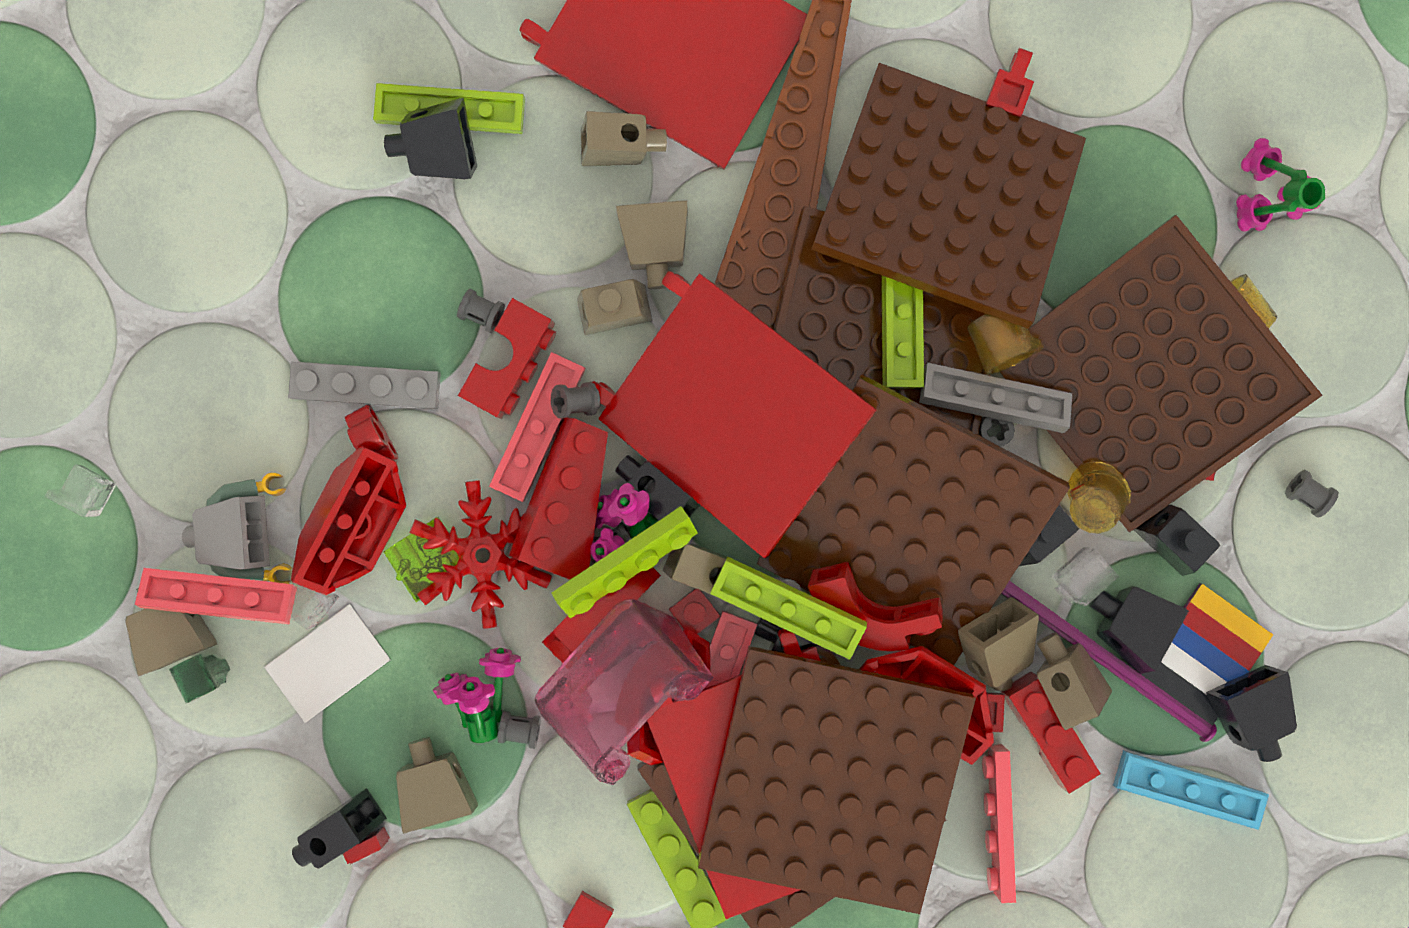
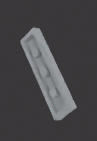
(364, 385)
(996, 398)

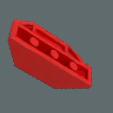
(349, 522)
(928, 668)

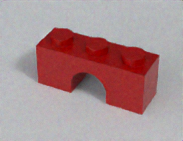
(498, 389)
(1059, 748)

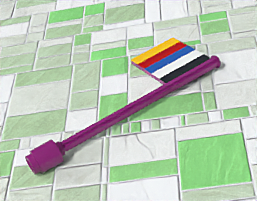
(1208, 651)

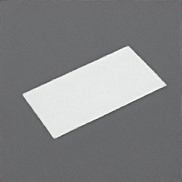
(327, 663)

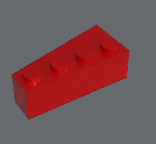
(564, 505)

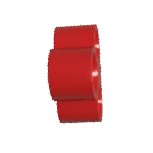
(368, 431)

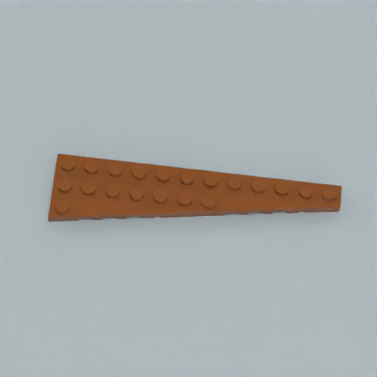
(788, 165)

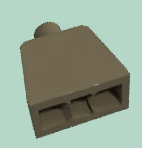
(605, 143)
(654, 237)
(613, 306)
(693, 566)
(165, 638)
(1000, 643)
(1071, 682)
(432, 788)

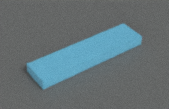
(1191, 790)

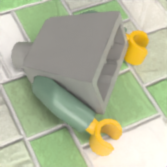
(233, 531)

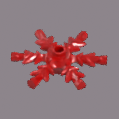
(468, 565)

